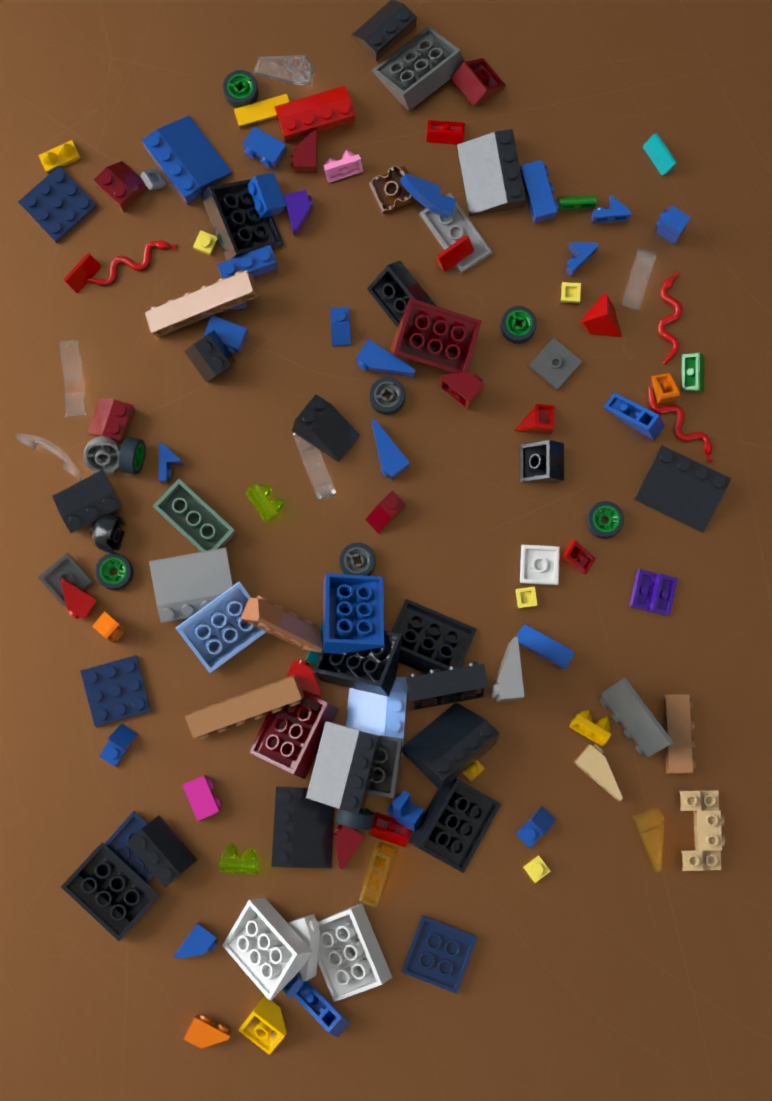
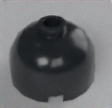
(107, 533)

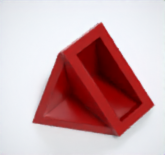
(602, 318)
(539, 420)

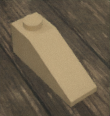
(597, 767)

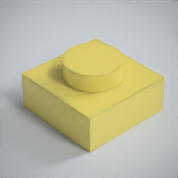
(205, 243)
(570, 292)
(526, 597)
(536, 869)

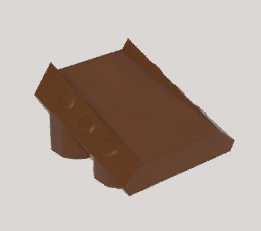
(389, 190)

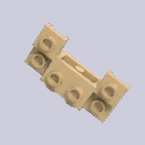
(706, 830)

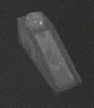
(288, 69)
(638, 278)

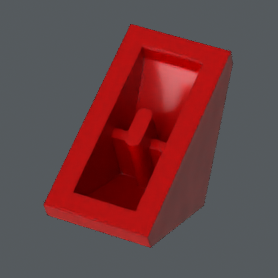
(578, 557)

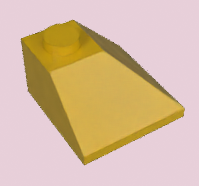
(265, 1025)

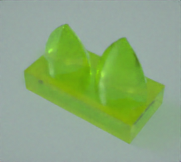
(266, 508)
(231, 864)

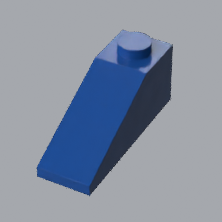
(381, 361)
(635, 416)
(390, 457)
(322, 1009)

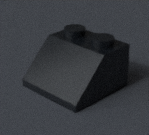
(210, 356)
(542, 462)

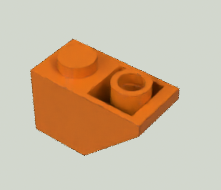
(109, 627)
(205, 1033)

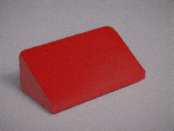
(445, 132)
(455, 253)
(84, 269)
(389, 830)

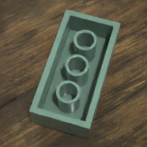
(194, 518)

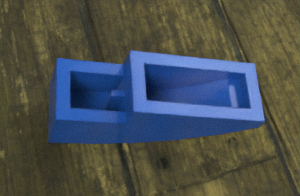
(428, 195)
(545, 647)

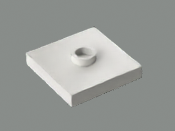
(539, 564)

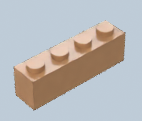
(678, 727)

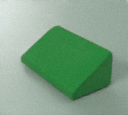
(577, 202)
(693, 372)

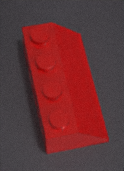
(315, 113)

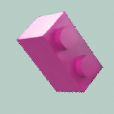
(202, 797)

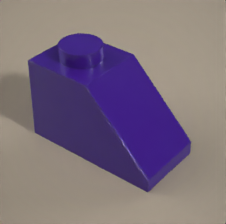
(298, 209)

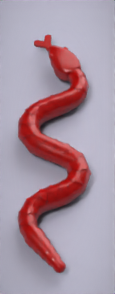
(129, 262)
(671, 318)
(679, 423)

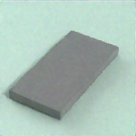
(454, 228)

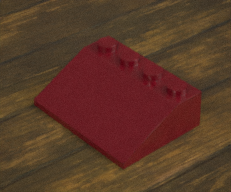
(436, 337)
(293, 735)

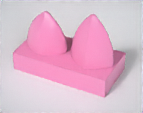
(347, 166)

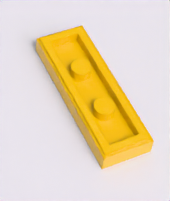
(259, 111)

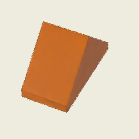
(665, 389)

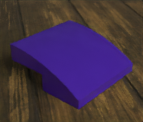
(653, 592)

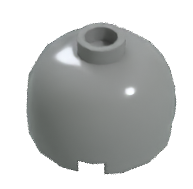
(102, 454)

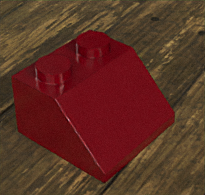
(477, 81)
(120, 184)
(462, 387)
(111, 419)

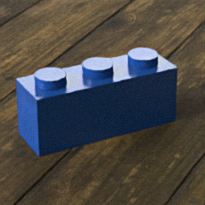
(539, 191)
(255, 262)

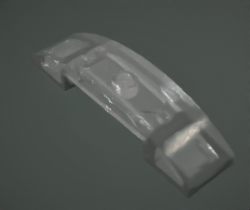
(73, 378)
(32, 441)
(315, 468)

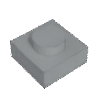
(153, 179)

